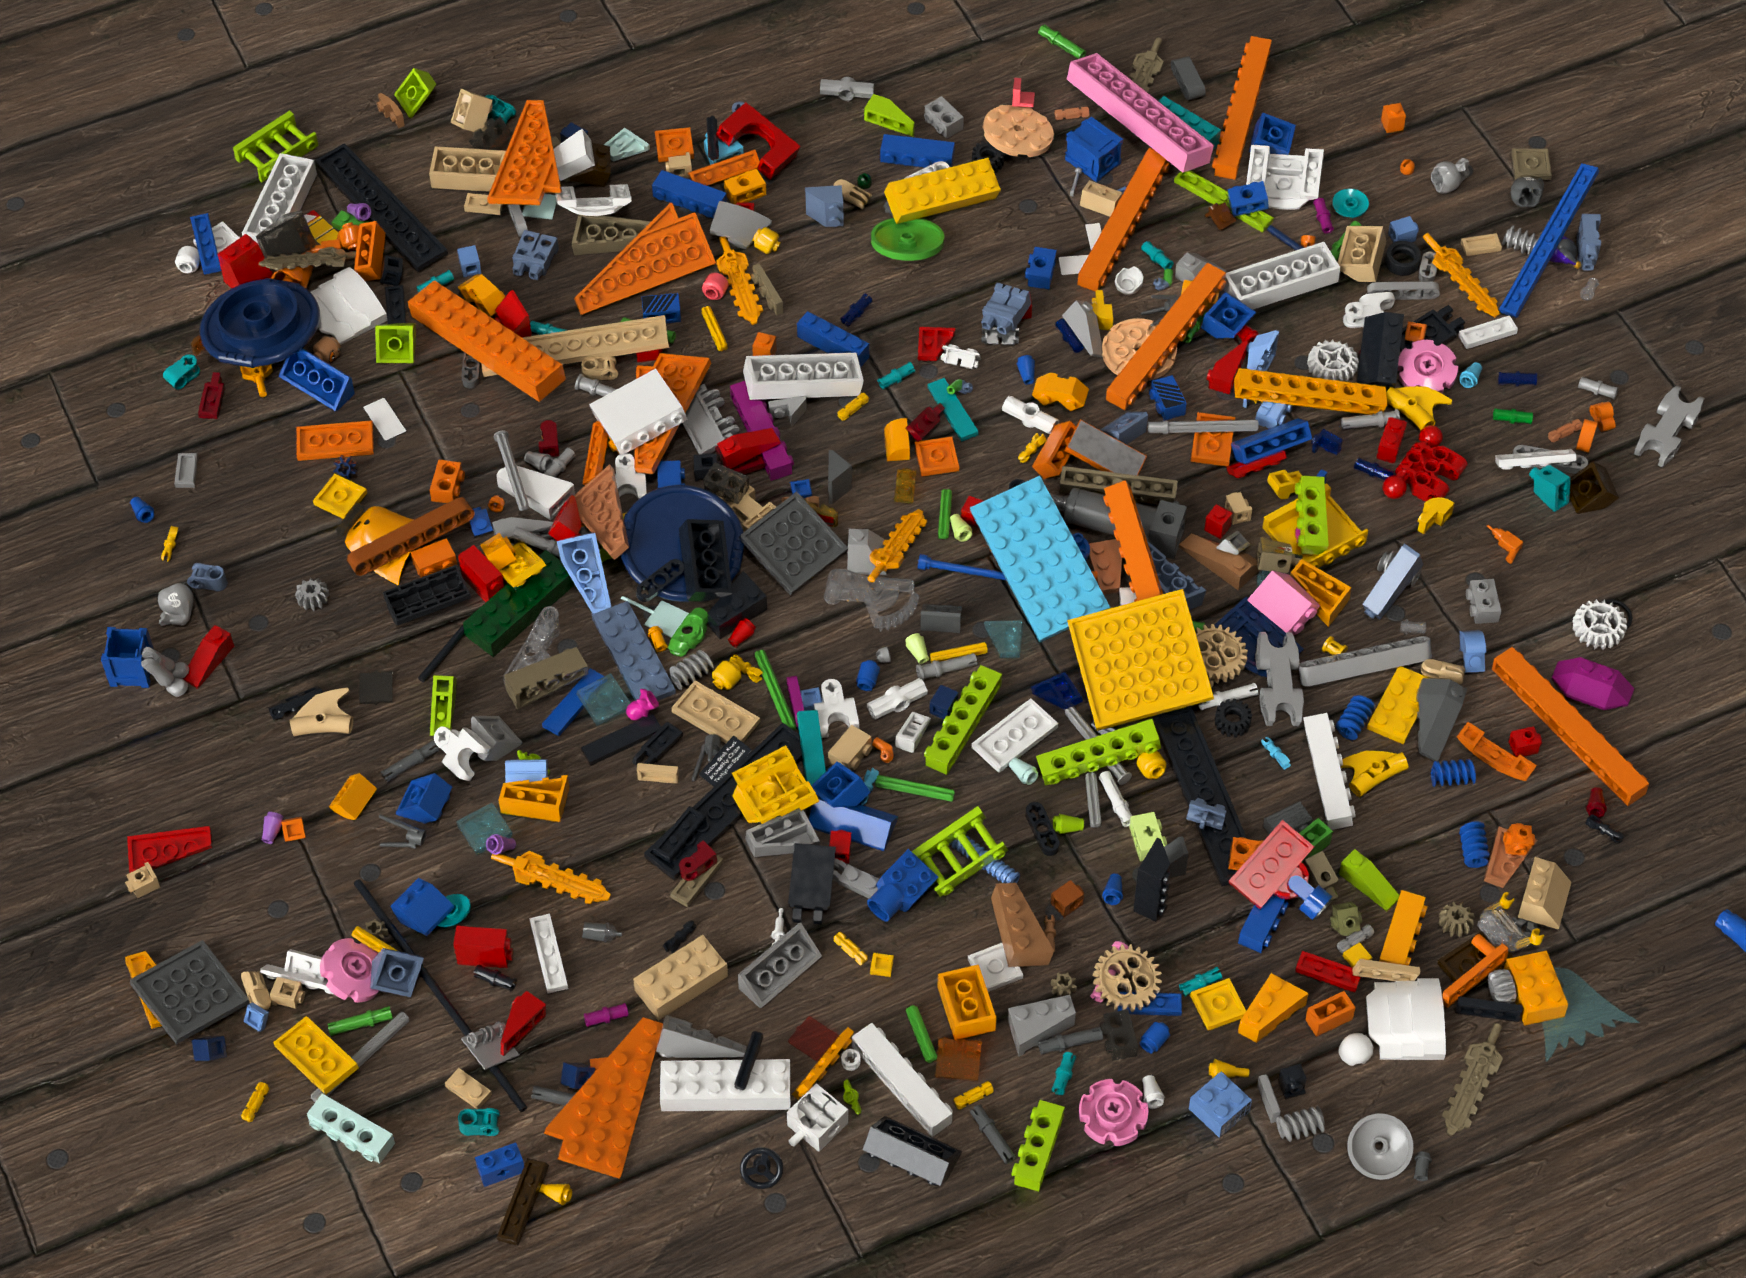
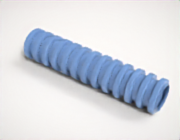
(996, 867)

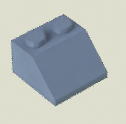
(825, 205)

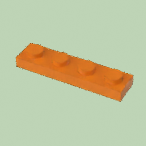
(725, 168)
(596, 452)

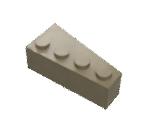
(604, 234)

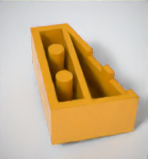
(535, 799)
(1271, 1006)

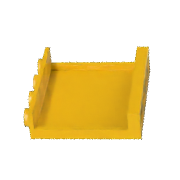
(1342, 531)

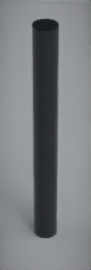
(442, 654)

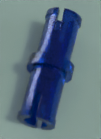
(856, 310)
(1069, 336)
(1517, 378)
(1372, 469)

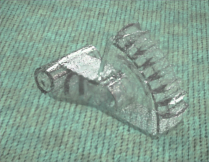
(851, 586)
(540, 638)

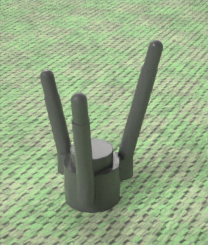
(1168, 304)
(711, 748)
(415, 835)

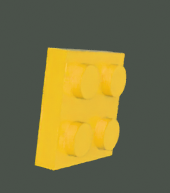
(339, 496)
(1218, 1004)

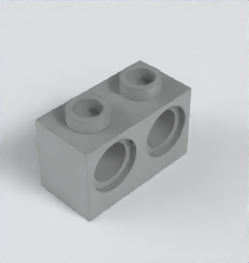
(943, 117)

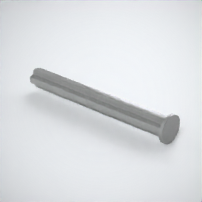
(513, 474)
(1087, 732)

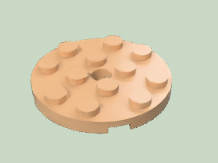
(1033, 132)
(1122, 341)

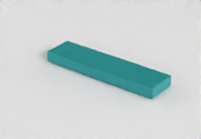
(953, 410)
(811, 745)

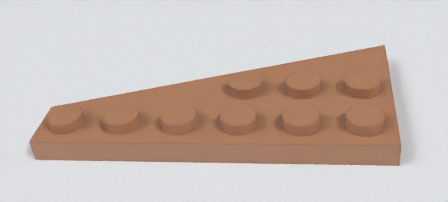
(602, 512)

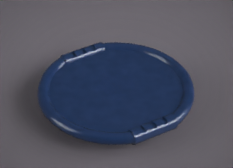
(260, 322)
(655, 538)

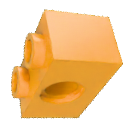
(745, 187)
(499, 551)

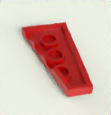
(167, 846)

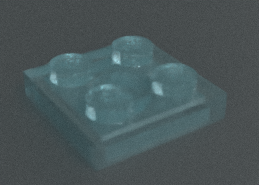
(603, 699)
(481, 825)

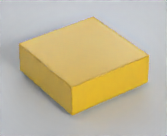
(1355, 953)
(882, 964)

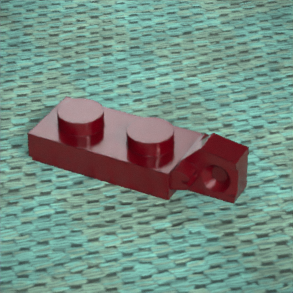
(211, 397)
(925, 421)

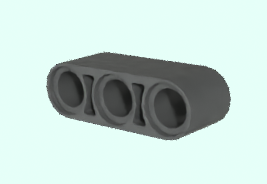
(1188, 78)

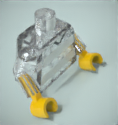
(1502, 929)

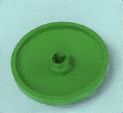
(907, 240)

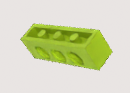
(1313, 487)
(1032, 1176)

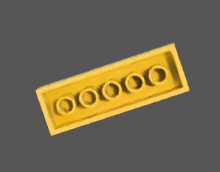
(942, 190)

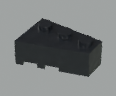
(744, 602)

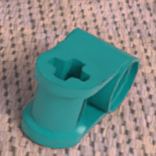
(500, 109)
(180, 374)
(480, 1122)

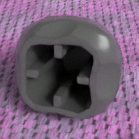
(1527, 191)

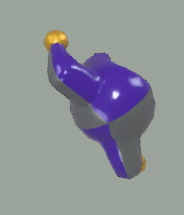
(1566, 253)

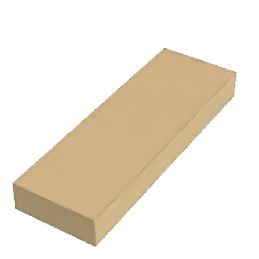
(1385, 970)

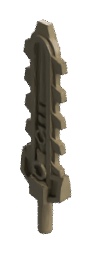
(1147, 65)
(327, 256)
(1482, 1061)

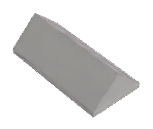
(778, 966)

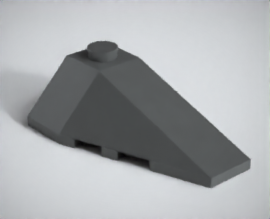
(1438, 710)

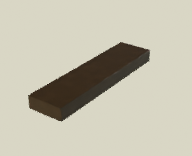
(522, 1201)

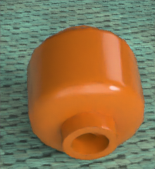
(349, 236)

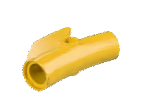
(1416, 403)
(1373, 768)

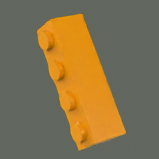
(1403, 928)

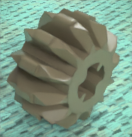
(1456, 919)

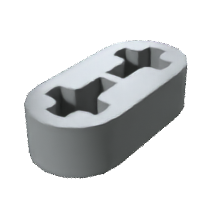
(1427, 267)

